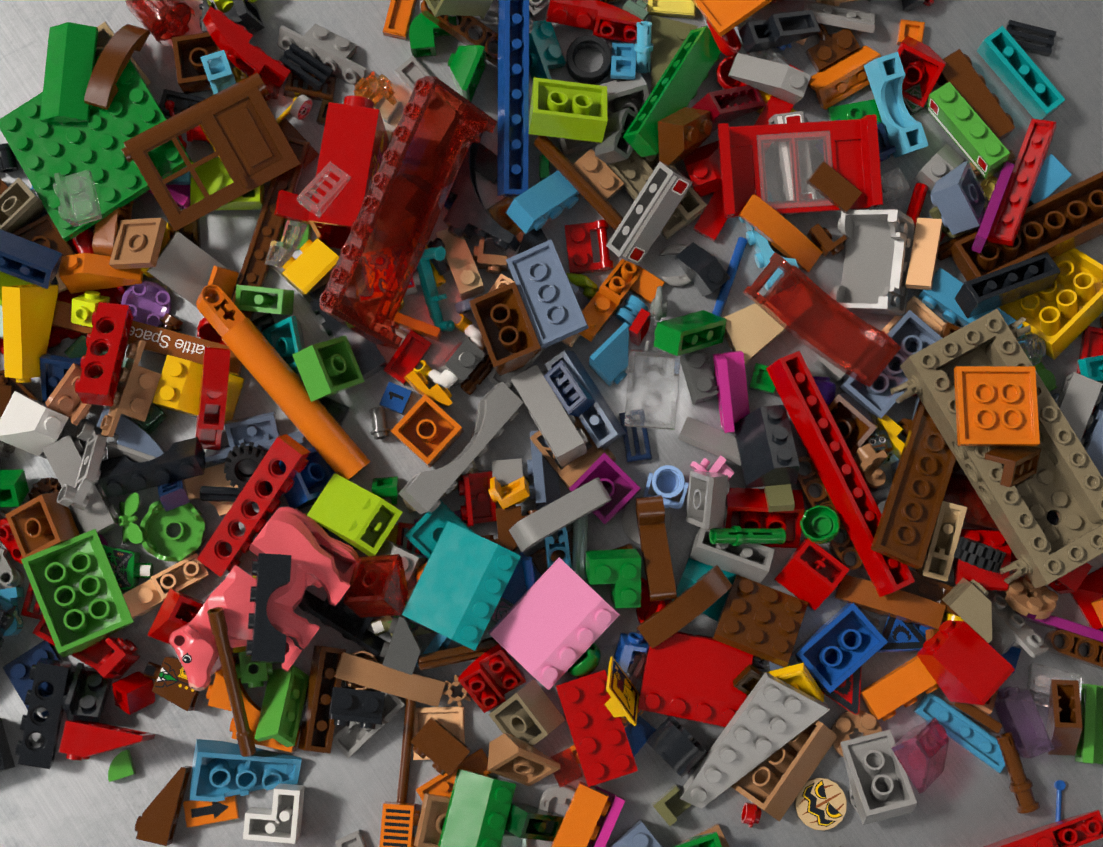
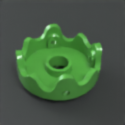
(156, 535)

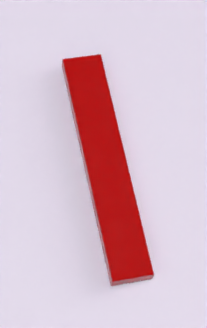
(1022, 182)

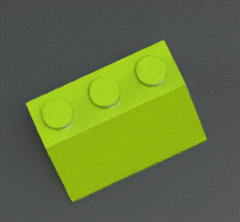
(568, 110)

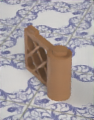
(579, 466)

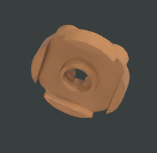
(1026, 599)
(847, 722)

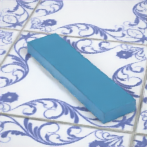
(962, 730)

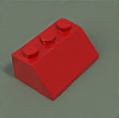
(749, 510)

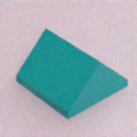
(286, 339)

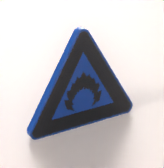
(901, 636)

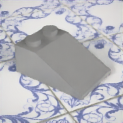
(877, 778)

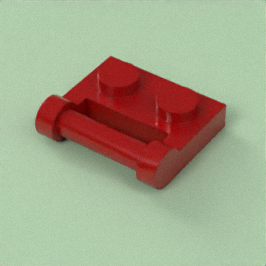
(580, 249)

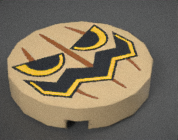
(821, 804)

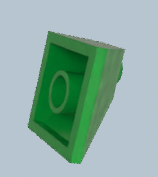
(467, 69)

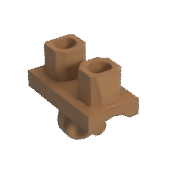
(868, 463)

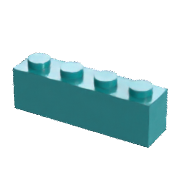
(1020, 74)

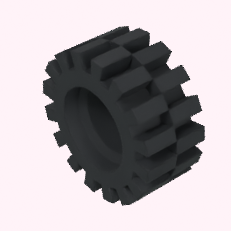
(237, 455)
(979, 554)

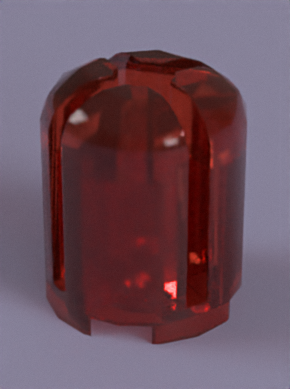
(159, 20)

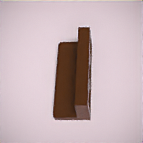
(1018, 462)

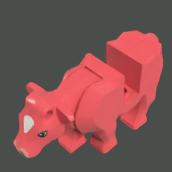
(314, 561)

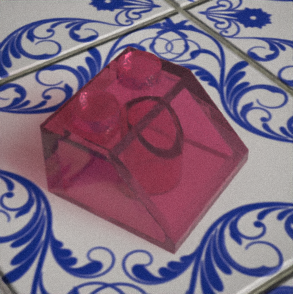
(923, 753)

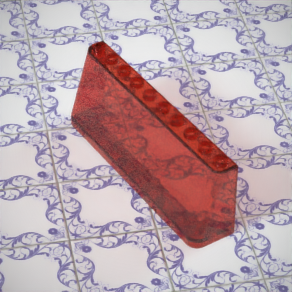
(402, 210)

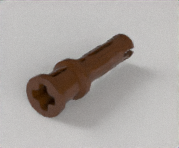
(1020, 784)

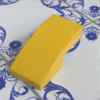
(892, 430)

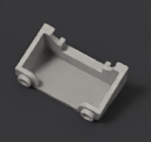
(875, 261)

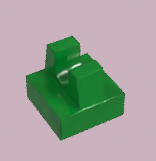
(386, 488)

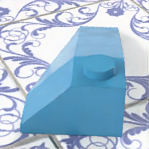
(223, 772)

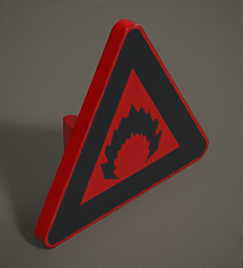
(847, 693)

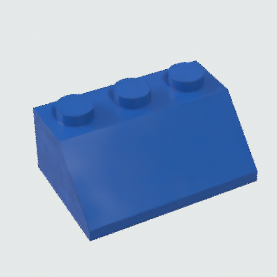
(839, 647)

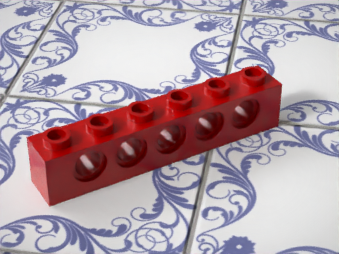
(215, 554)

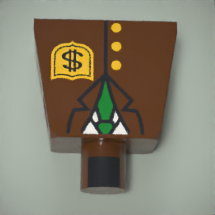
(172, 683)

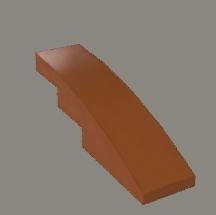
(898, 604)

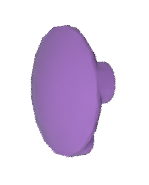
(147, 302)

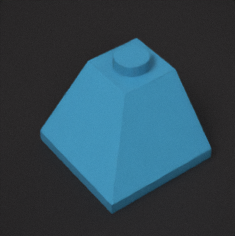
(611, 357)

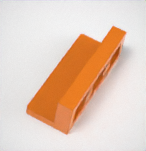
(842, 77)

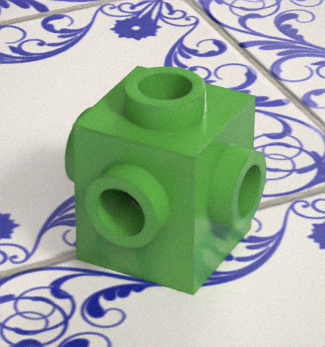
(246, 676)

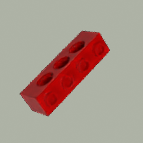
(103, 389)

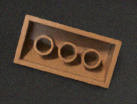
(783, 775)

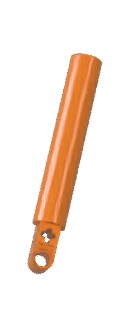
(281, 383)

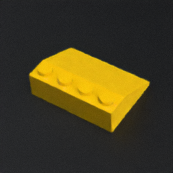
(1067, 306)

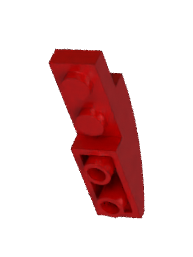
(595, 15)
(246, 57)
(213, 397)

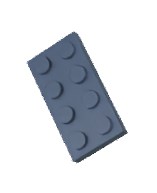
(547, 294)

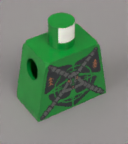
(127, 566)

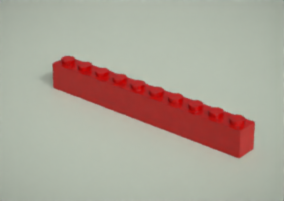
(836, 469)

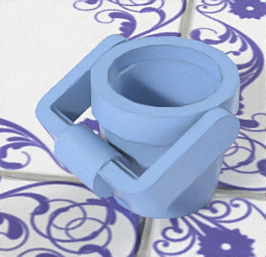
(669, 483)

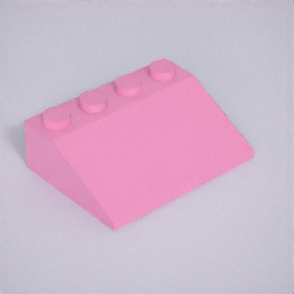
(553, 623)

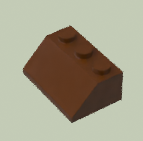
(505, 328)

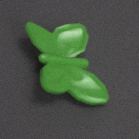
(127, 509)

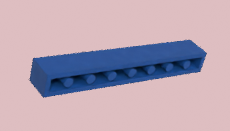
(513, 97)

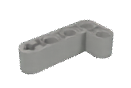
(559, 514)

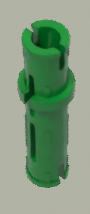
(738, 536)

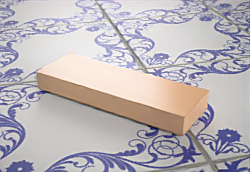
(924, 253)

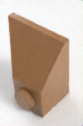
(519, 760)

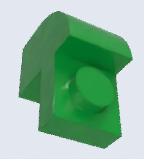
(423, 34)

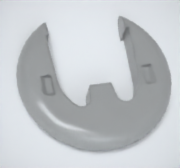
(676, 281)
(561, 793)

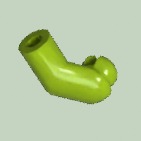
(590, 288)

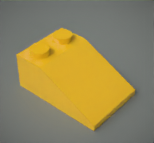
(180, 388)

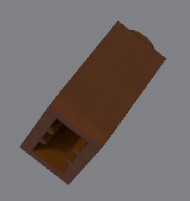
(1064, 717)

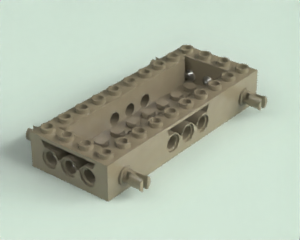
(1064, 475)

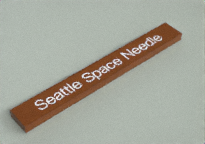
(157, 339)

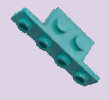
(544, 50)

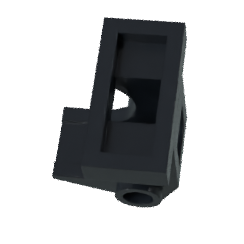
(242, 12)

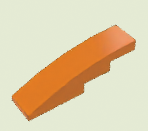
(780, 233)

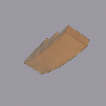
(388, 680)

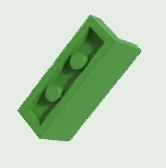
(282, 706)
(1091, 738)

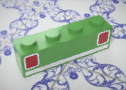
(967, 130)

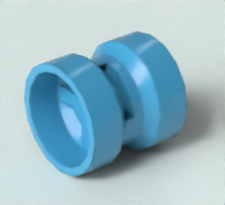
(630, 309)

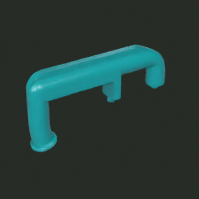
(430, 289)

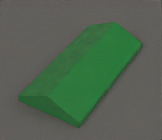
(68, 72)

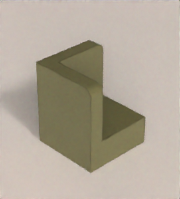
(670, 805)

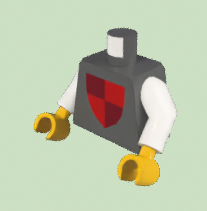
(460, 360)

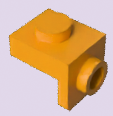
(510, 494)

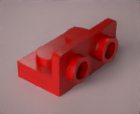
(118, 663)

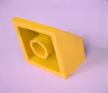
(310, 265)

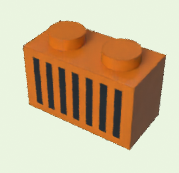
(398, 824)

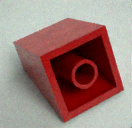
(964, 663)

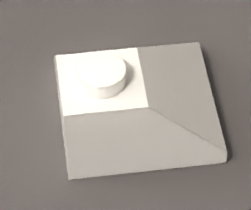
(30, 424)

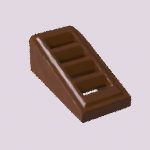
(291, 91)

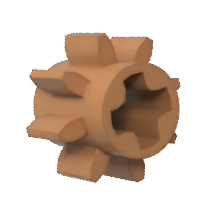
(450, 692)

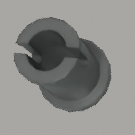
(379, 423)

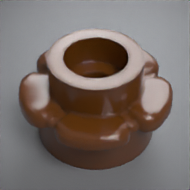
(171, 322)

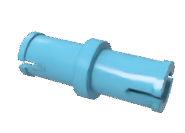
(643, 47)

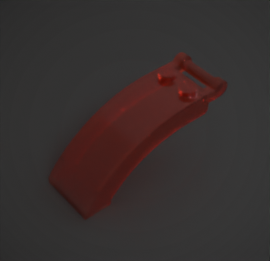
(823, 322)

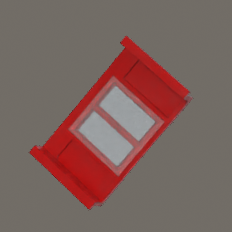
(781, 157)

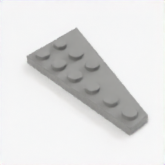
(758, 729)

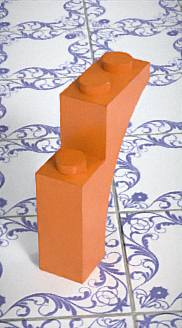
(218, 698)

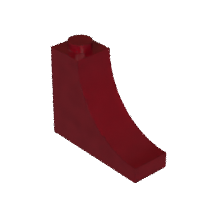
(730, 104)

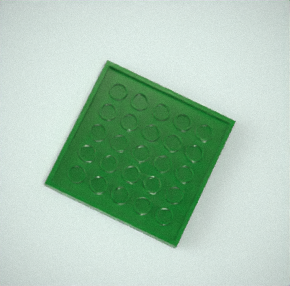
(91, 146)

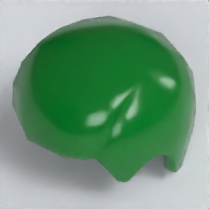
(820, 524)
(587, 662)

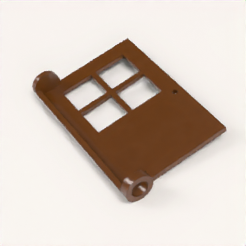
(242, 136)

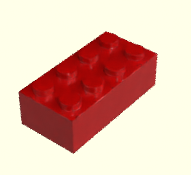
(594, 730)

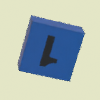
(395, 398)

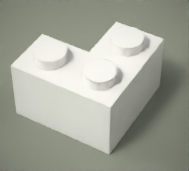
(282, 821)

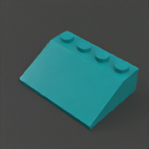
(461, 585)

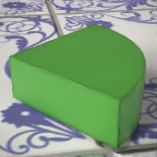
(121, 766)

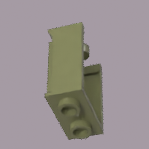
(459, 7)

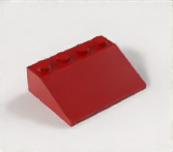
(693, 679)

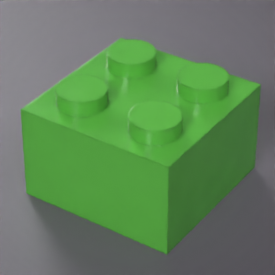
(328, 368)

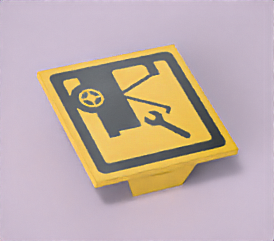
(622, 692)

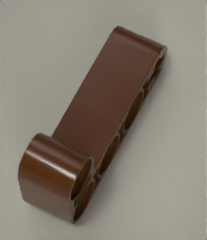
(655, 548)

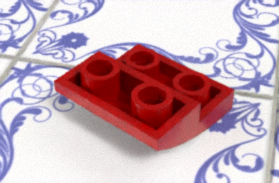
(491, 678)

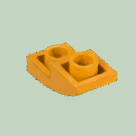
(436, 393)

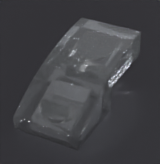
(282, 251)

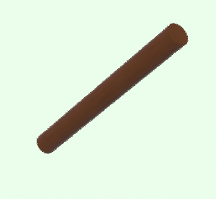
(406, 751)

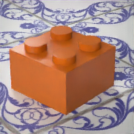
(427, 431)

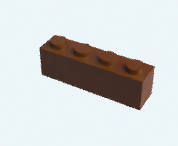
(974, 90)
(316, 727)

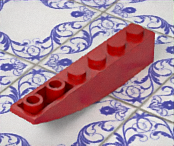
(1063, 833)

